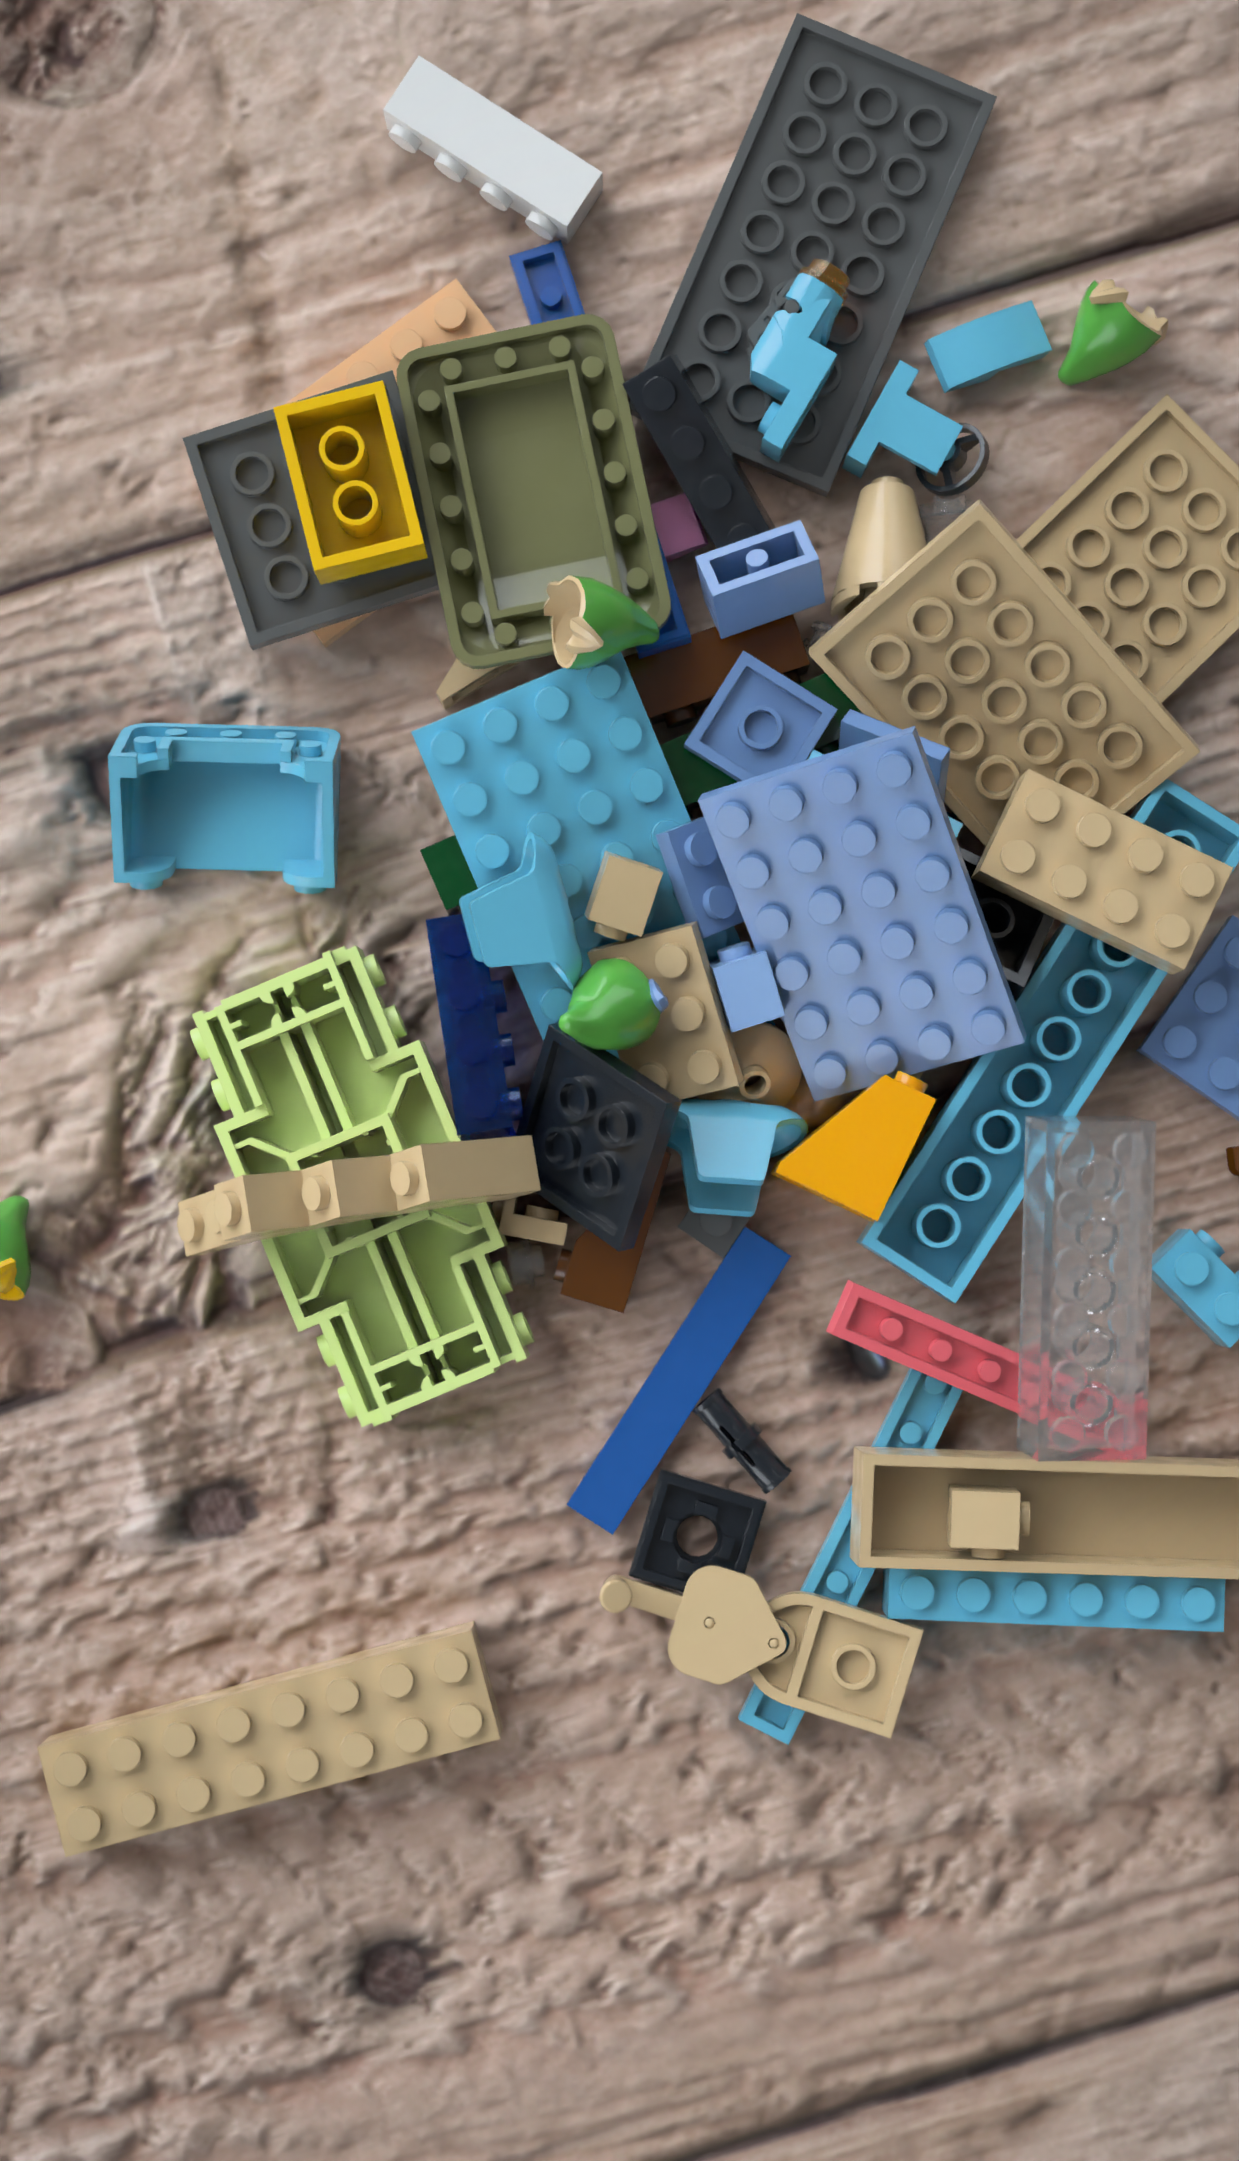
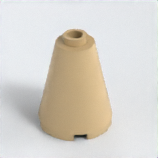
(880, 541)

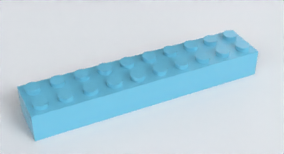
(1075, 1018)

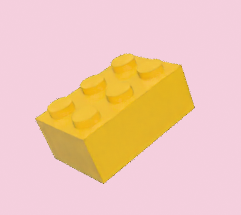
(350, 482)

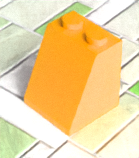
(861, 1147)

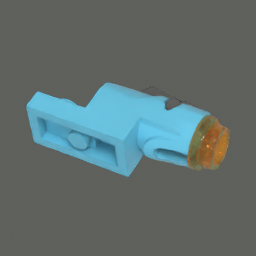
(790, 350)

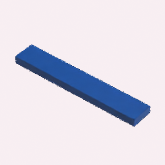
(678, 1380)

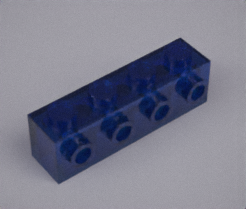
(472, 1035)

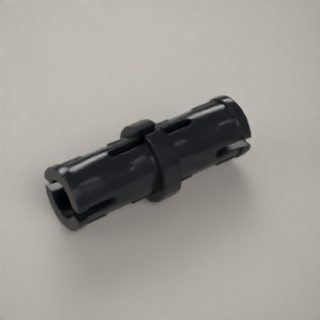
(742, 1441)

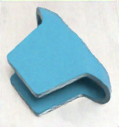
(525, 916)
(728, 1151)

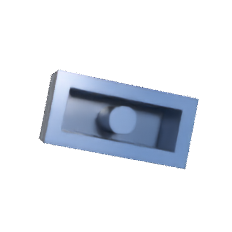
(760, 579)

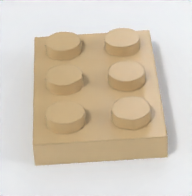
(692, 1042)

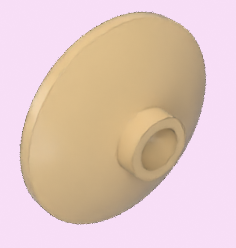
(767, 1053)

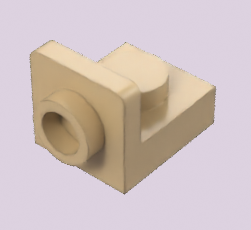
(536, 1224)

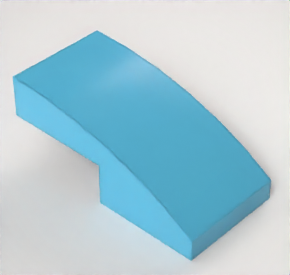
(987, 346)

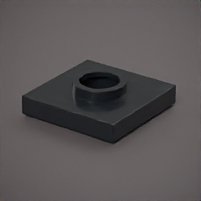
(676, 1498)

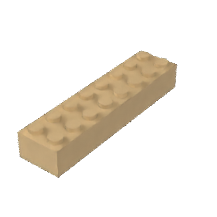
(270, 1738)

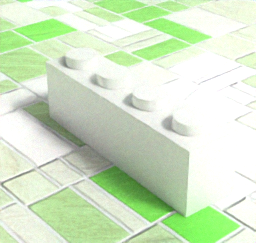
(492, 150)

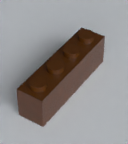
(690, 675)

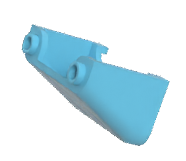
(225, 802)

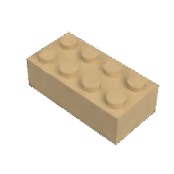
(1102, 872)

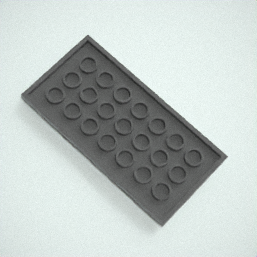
(839, 166)

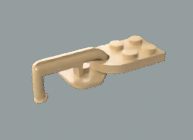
(838, 1656)

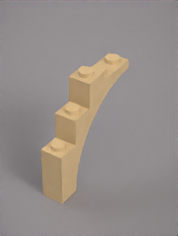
(357, 1190)

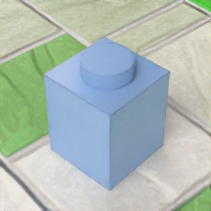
(746, 986)

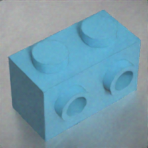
(1200, 1283)

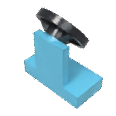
(917, 436)

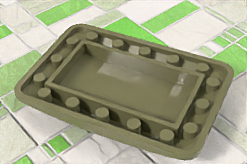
(528, 480)

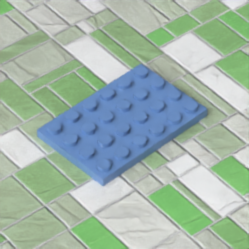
(864, 914)

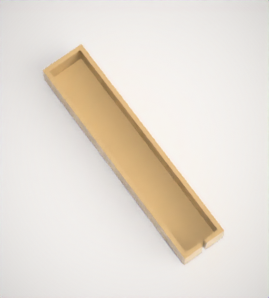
(1084, 1515)

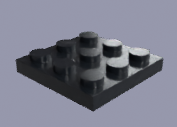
(596, 1136)

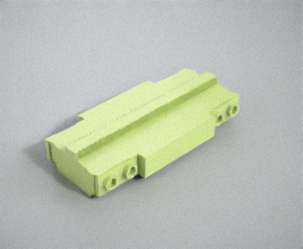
(324, 1078)

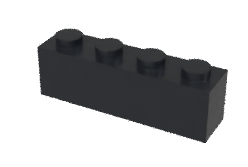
(697, 452)

